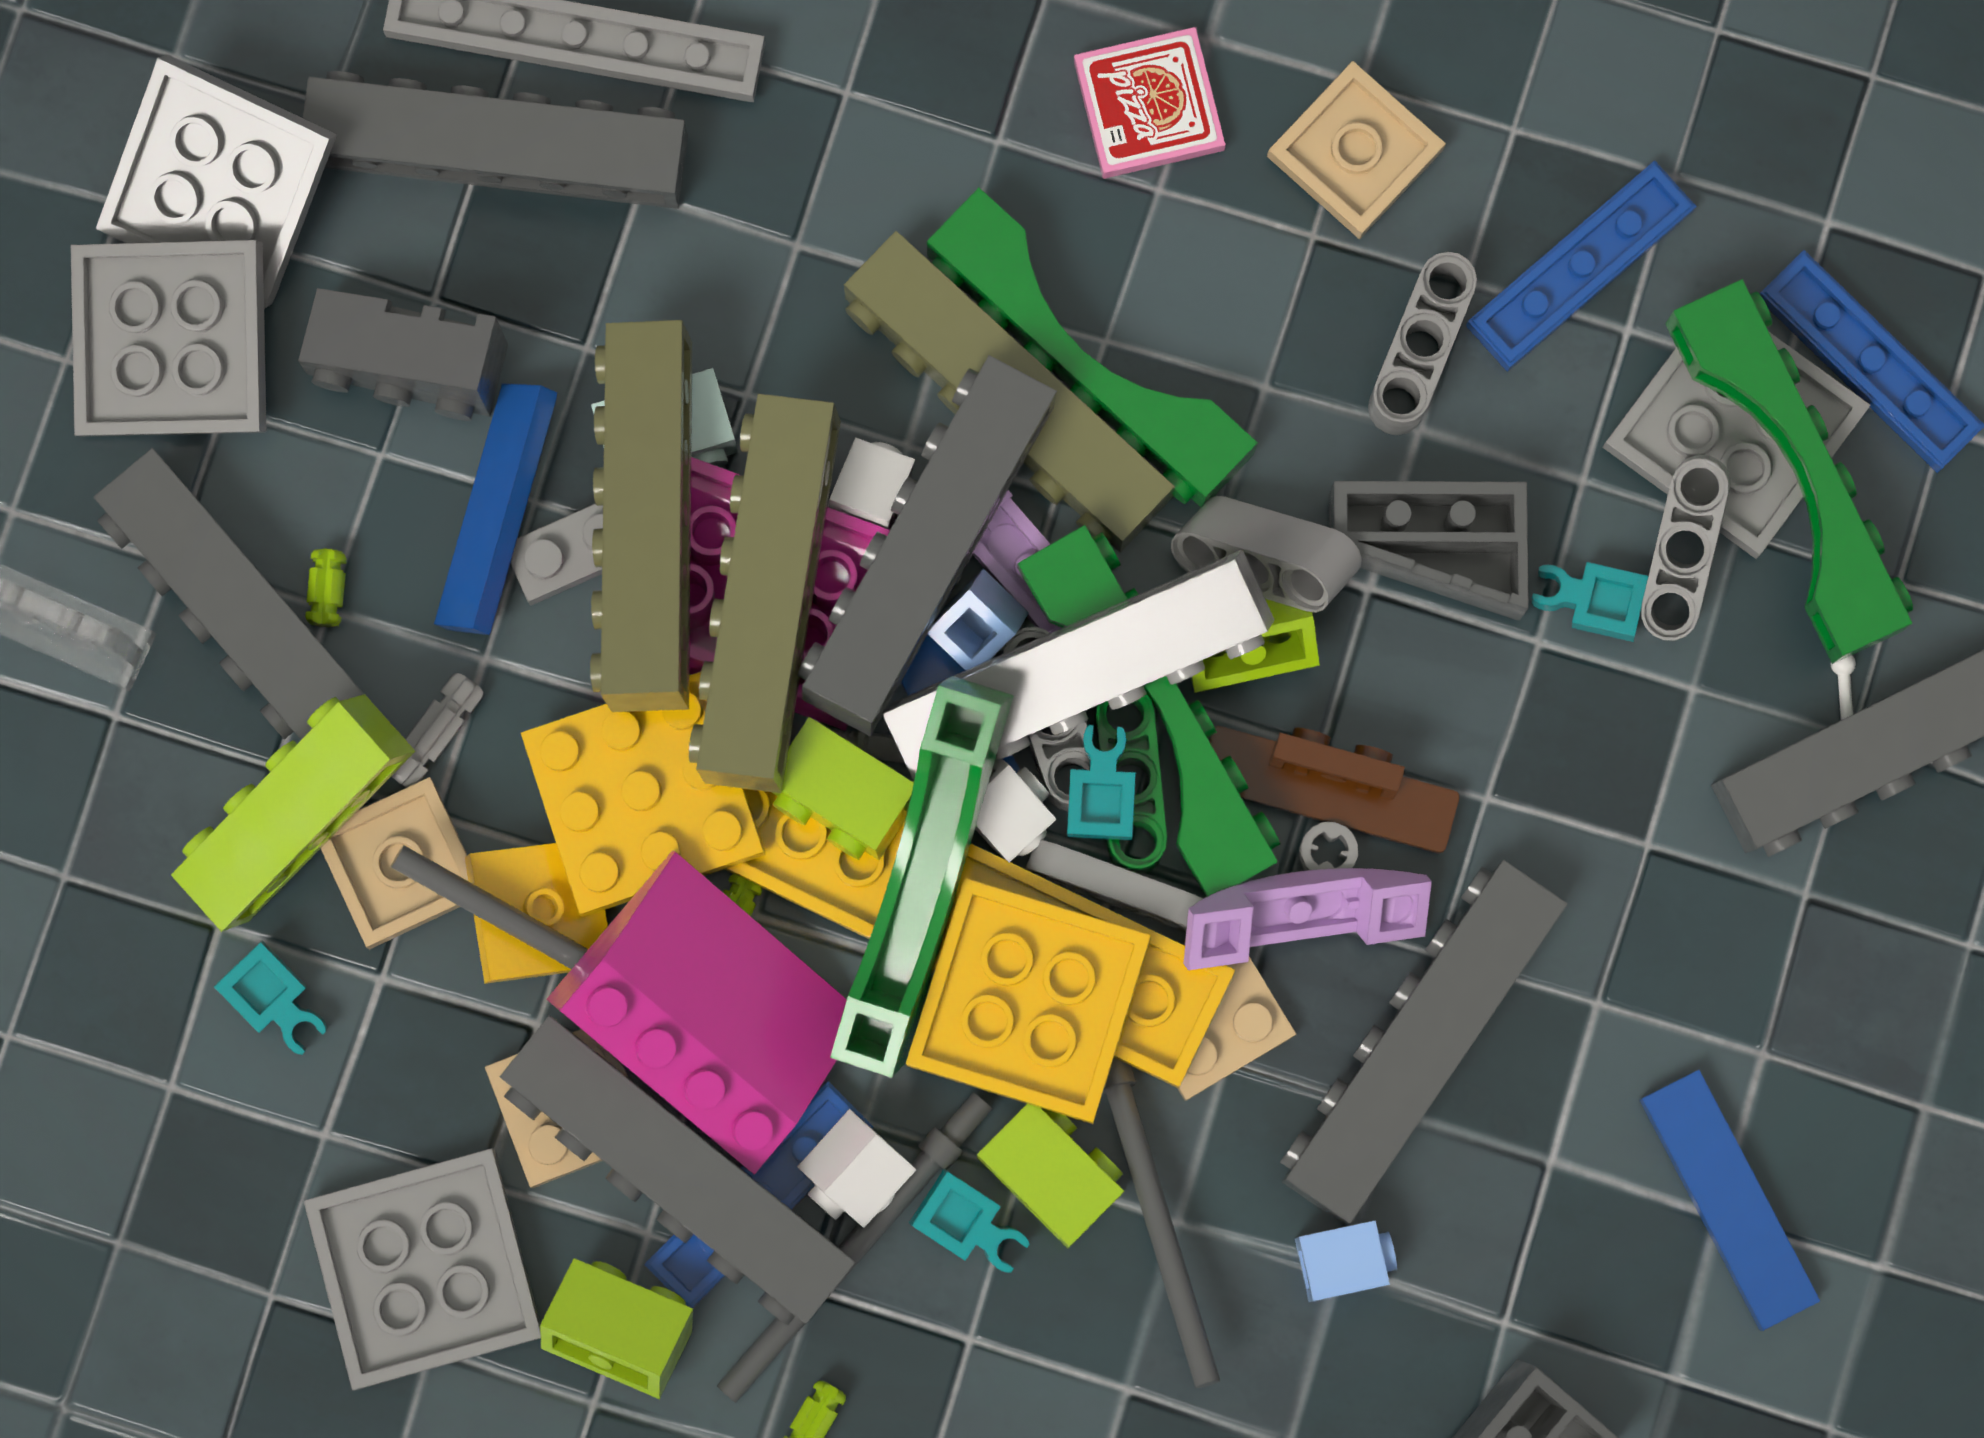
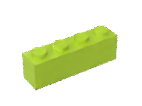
(291, 811)

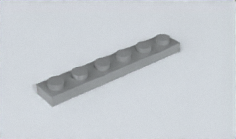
(588, 41)

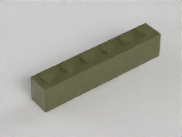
(948, 333)
(644, 517)
(767, 593)

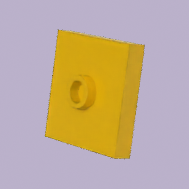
(538, 886)

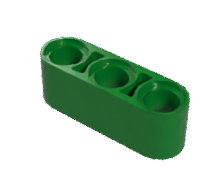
(1149, 811)

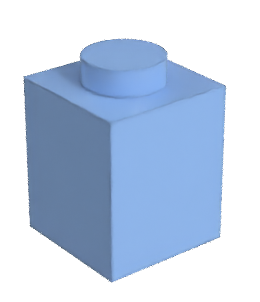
(978, 621)
(1345, 1260)

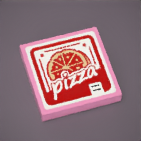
(1149, 102)

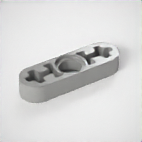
(1112, 884)

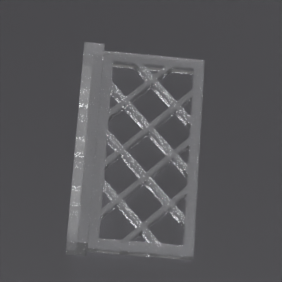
(72, 629)

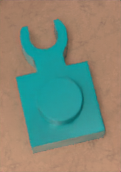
(1604, 600)
(1101, 797)
(265, 991)
(962, 1218)

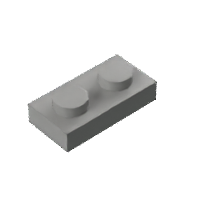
(557, 555)

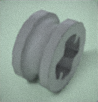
(1331, 831)

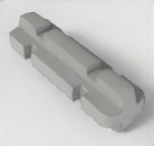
(438, 727)

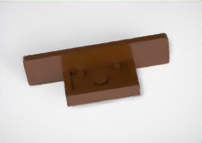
(1340, 786)

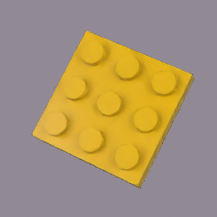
(629, 796)
(1028, 1000)

